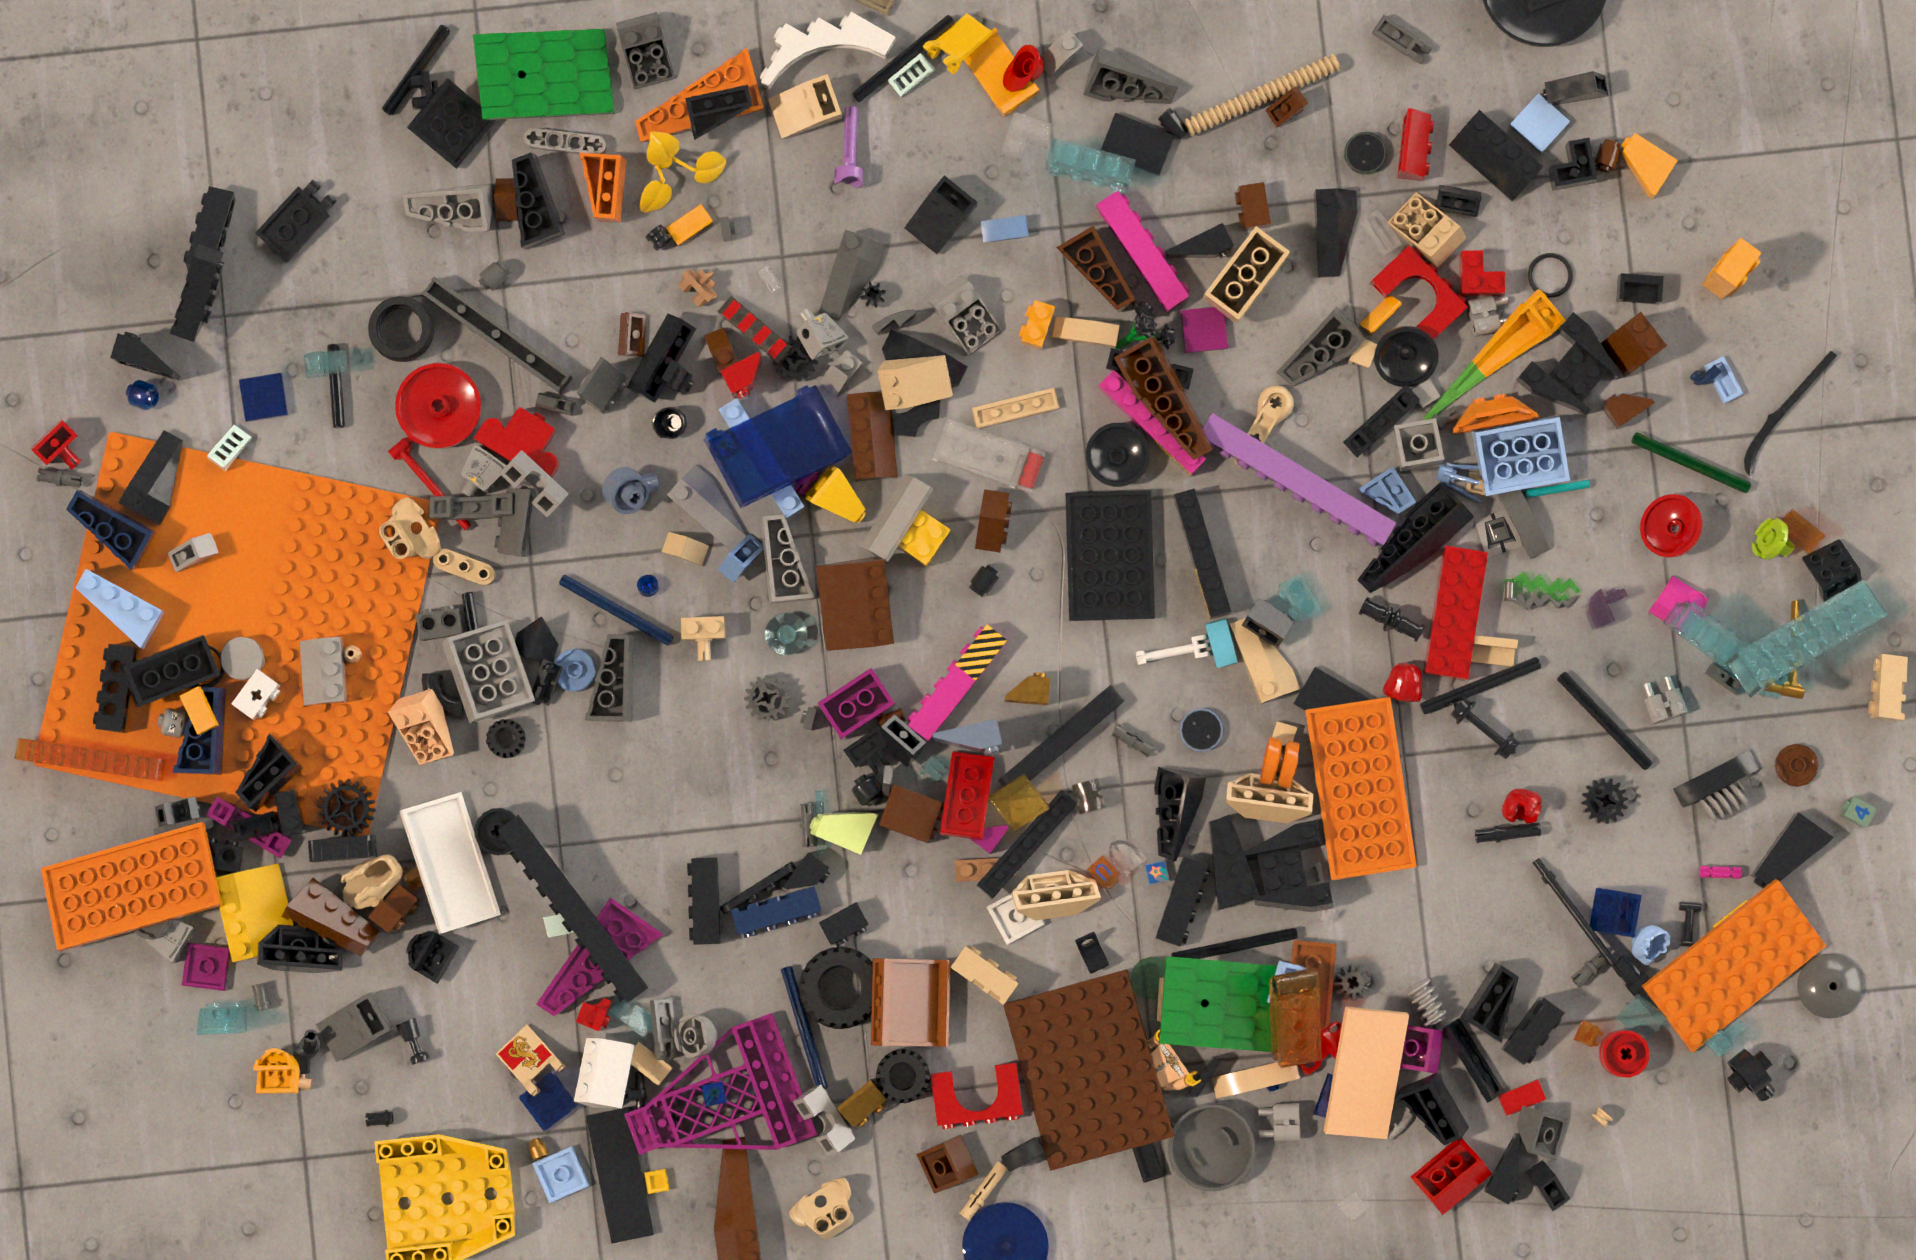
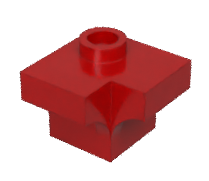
(596, 1015)

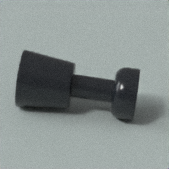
(410, 1032)

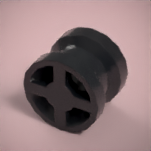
(658, 237)

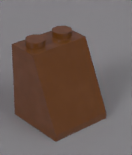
(1633, 344)
(911, 814)

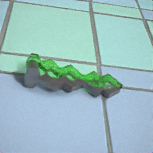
(1548, 591)

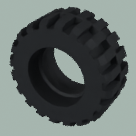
(810, 987)

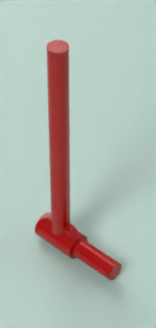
(401, 451)

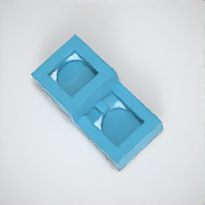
(1221, 643)

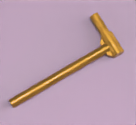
(1791, 687)

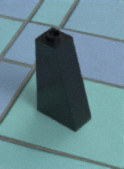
(1792, 848)

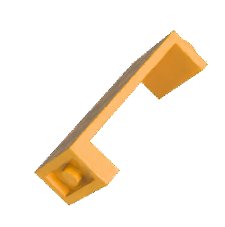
(989, 65)

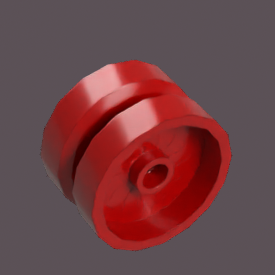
(1611, 1056)

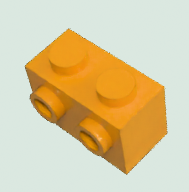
(1038, 324)

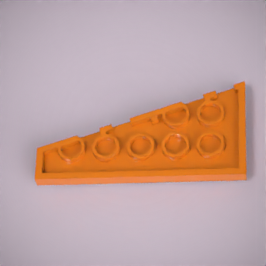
(673, 115)

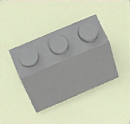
(323, 671)

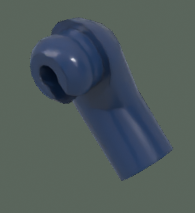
(1708, 377)

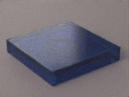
(263, 397)

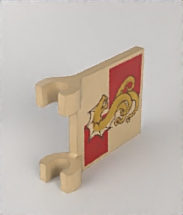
(527, 1057)

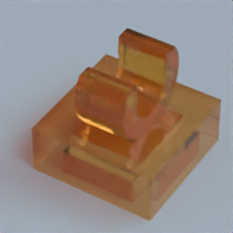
(413, 877)
(1587, 1034)

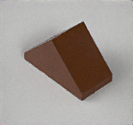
(505, 200)

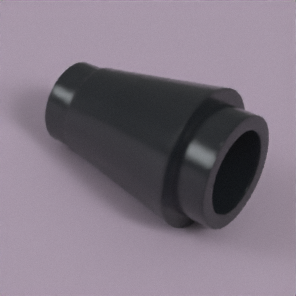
(1172, 122)

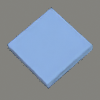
(1539, 123)
(560, 1174)

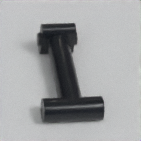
(1689, 909)

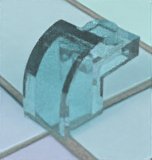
(324, 363)

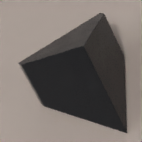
(537, 641)

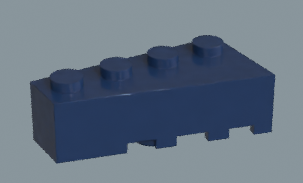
(775, 911)

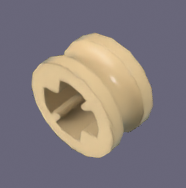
(1602, 1117)

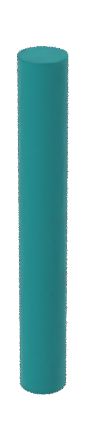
(1557, 488)

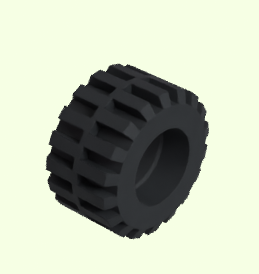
(902, 1095)

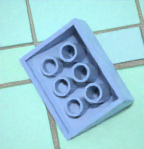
(1521, 455)

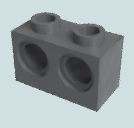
(440, 629)

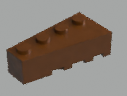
(1096, 264)

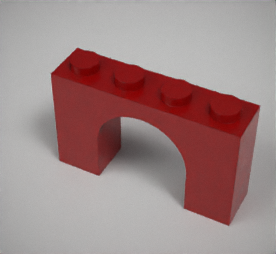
(1411, 265)
(1006, 1104)

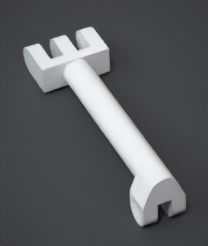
(1195, 647)

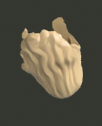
(371, 881)

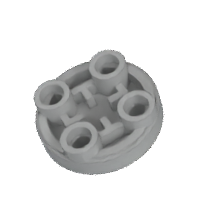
(242, 658)

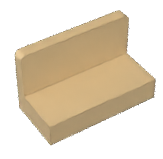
(1494, 650)
(646, 1063)

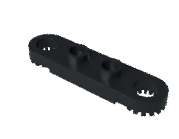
(766, 884)

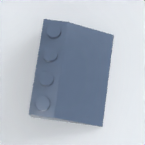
(974, 737)

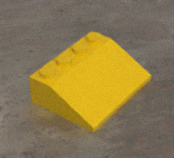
(251, 908)

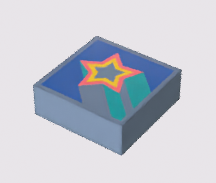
(1156, 872)

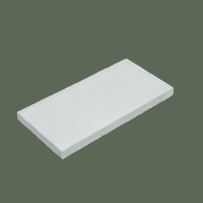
(450, 863)

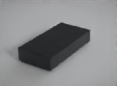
(1205, 1076)
(1148, 1162)

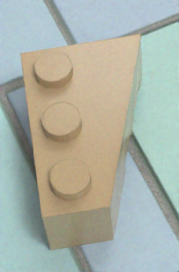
(985, 974)

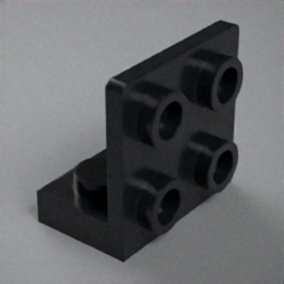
(1832, 569)

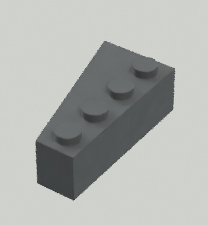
(614, 682)

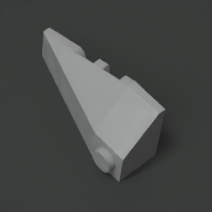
(459, 207)

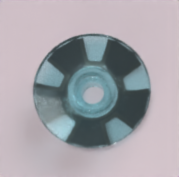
(786, 622)

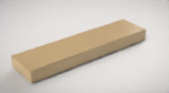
(1015, 408)

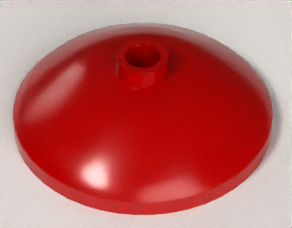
(1659, 523)

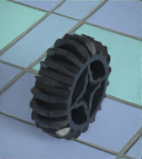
(336, 791)

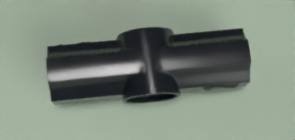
(1631, 976)

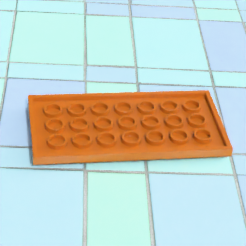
(1360, 788)
(131, 886)
(1734, 965)

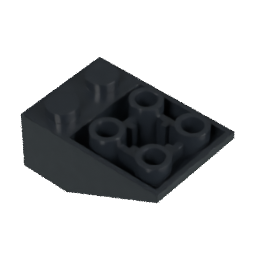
(941, 215)

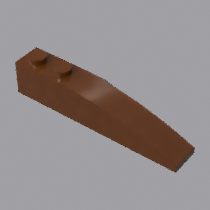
(1162, 394)
(735, 1210)

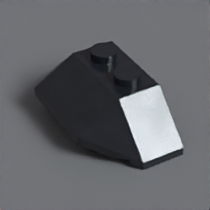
(905, 347)
(299, 951)

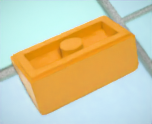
(1380, 314)

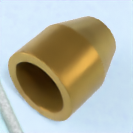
(538, 1149)

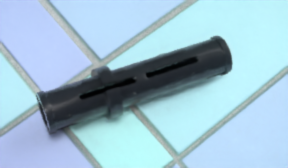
(1511, 832)

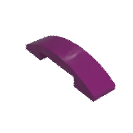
(226, 813)

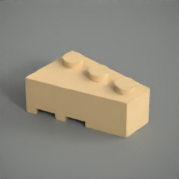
(1888, 688)

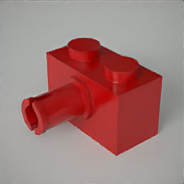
(56, 444)

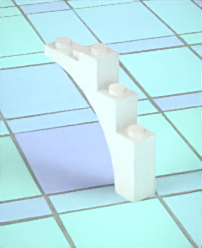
(795, 45)

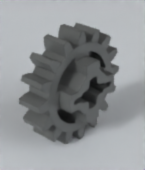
(763, 689)

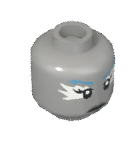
(173, 722)

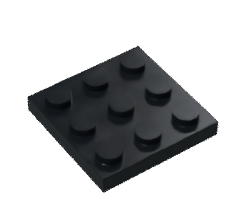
(450, 123)

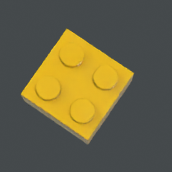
(924, 538)

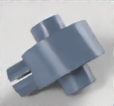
(628, 490)

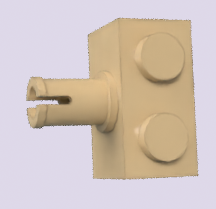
(703, 631)

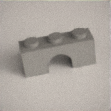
(526, 472)
(836, 1132)

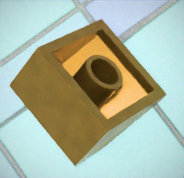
(1031, 690)
(862, 1103)

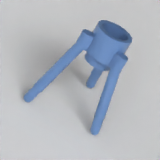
(1447, 474)

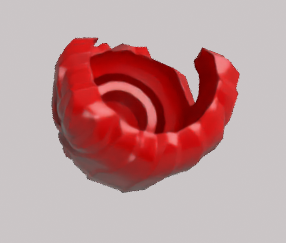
(1404, 683)
(1523, 805)

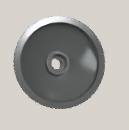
(1815, 990)

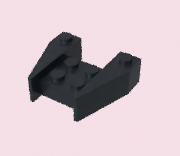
(1575, 372)
(1284, 870)

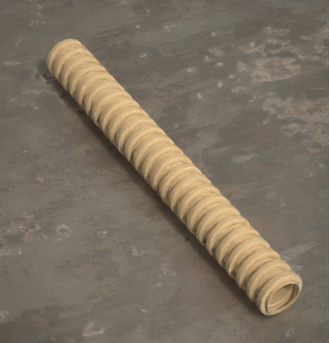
(1262, 94)

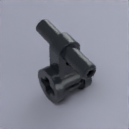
(638, 1093)

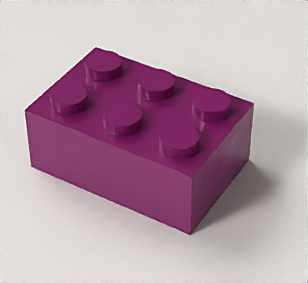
(856, 703)

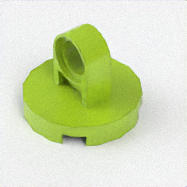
(1772, 540)

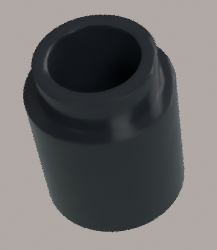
(984, 580)

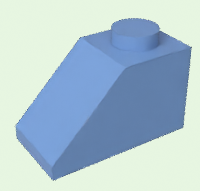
(741, 558)

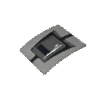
(1497, 533)

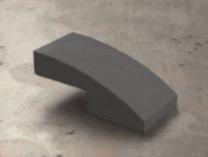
(900, 319)

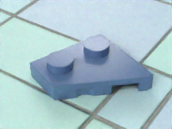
(1389, 491)

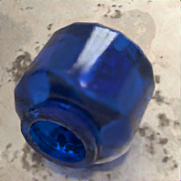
(142, 395)

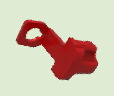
(1329, 1045)

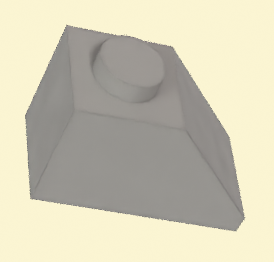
(1061, 52)
(193, 552)

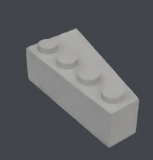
(783, 566)

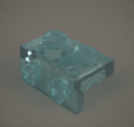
(1299, 597)

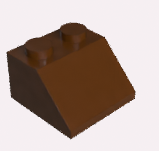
(947, 1164)

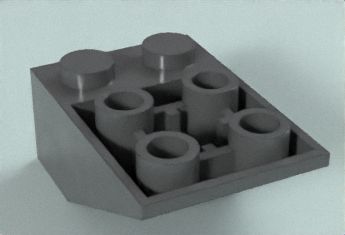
(645, 50)
(354, 1026)

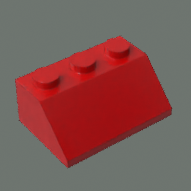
(1415, 145)
(1451, 1175)

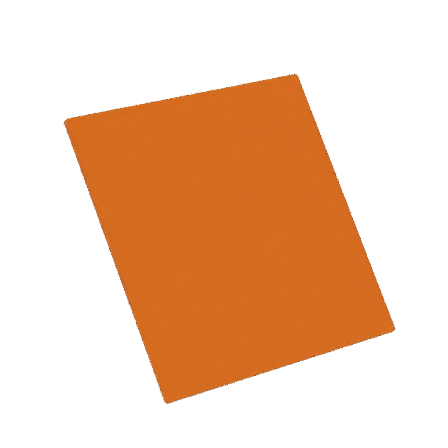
(290, 568)

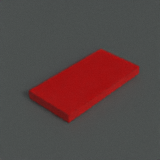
(967, 795)

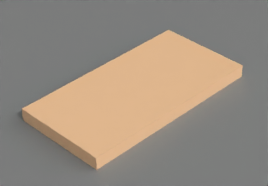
(1366, 1072)

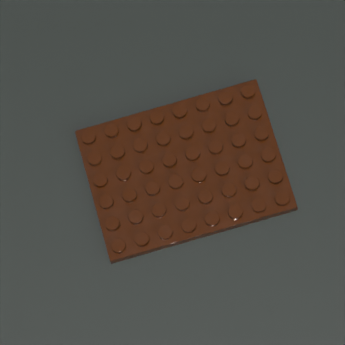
(1088, 1070)

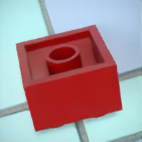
(742, 375)

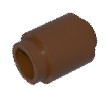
(1607, 155)

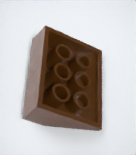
(855, 604)

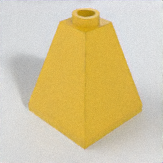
(836, 495)

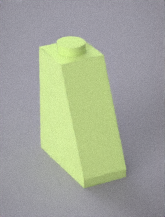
(844, 829)

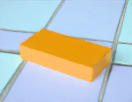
(689, 225)
(199, 710)

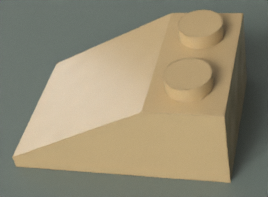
(914, 381)

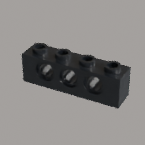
(121, 699)

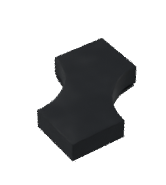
(908, 422)

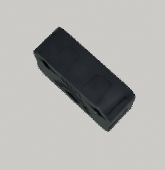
(342, 848)

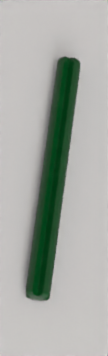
(1691, 462)

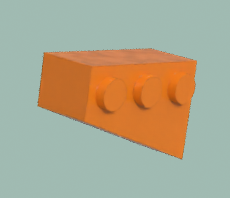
(605, 184)

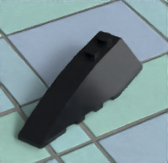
(1424, 532)

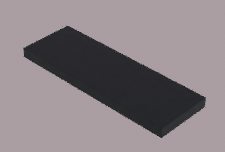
(619, 1176)

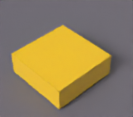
(657, 1181)

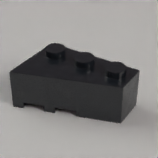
(1533, 1031)

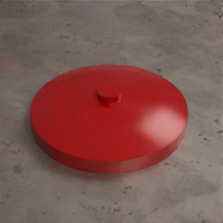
(438, 406)

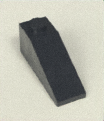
(1205, 245)
(1505, 1177)

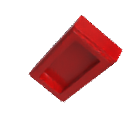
(1521, 1096)

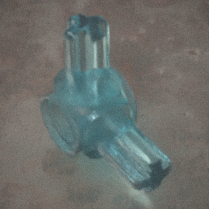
(1721, 1041)

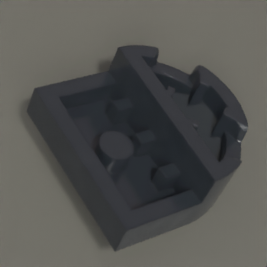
(431, 954)

